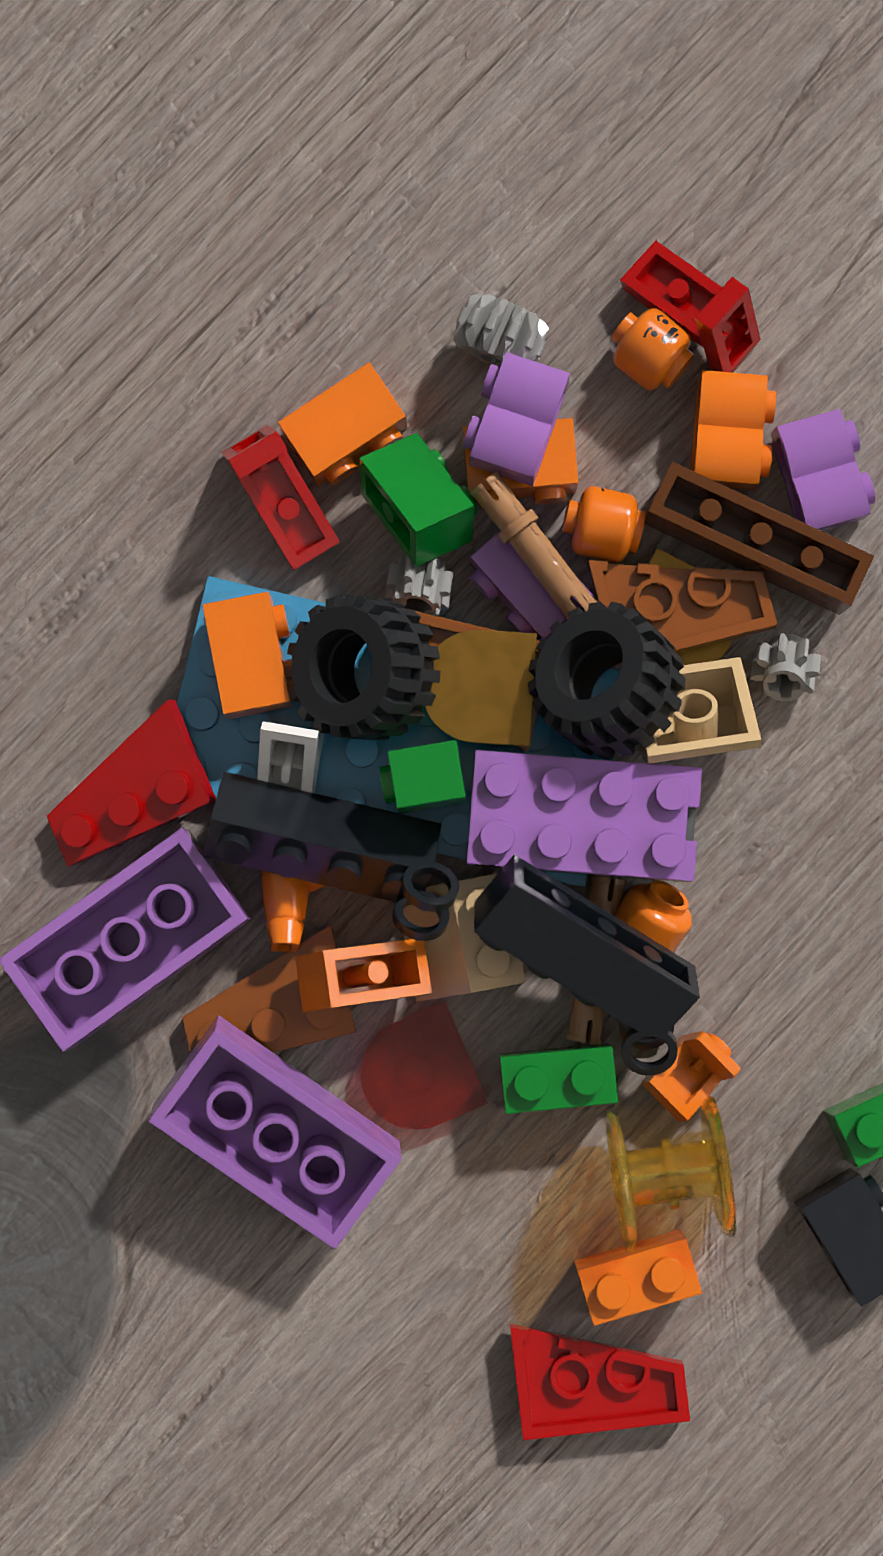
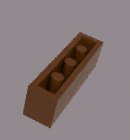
(758, 539)

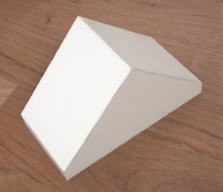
(289, 756)

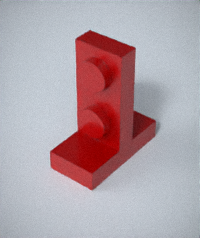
(713, 315)
(280, 496)

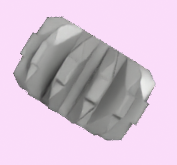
(496, 326)

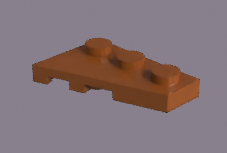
(688, 604)
(270, 1005)

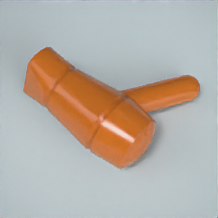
(285, 909)

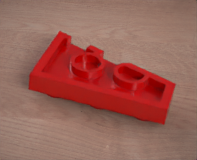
(134, 790)
(592, 1386)

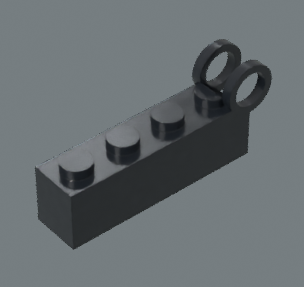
(332, 846)
(590, 955)

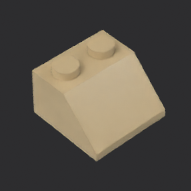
(712, 717)
(459, 958)

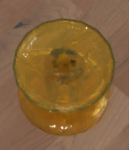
(672, 1173)

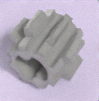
(420, 587)

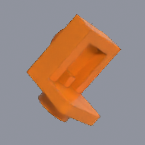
(698, 1069)

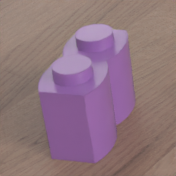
(517, 419)
(822, 470)

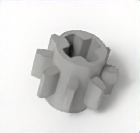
(786, 667)

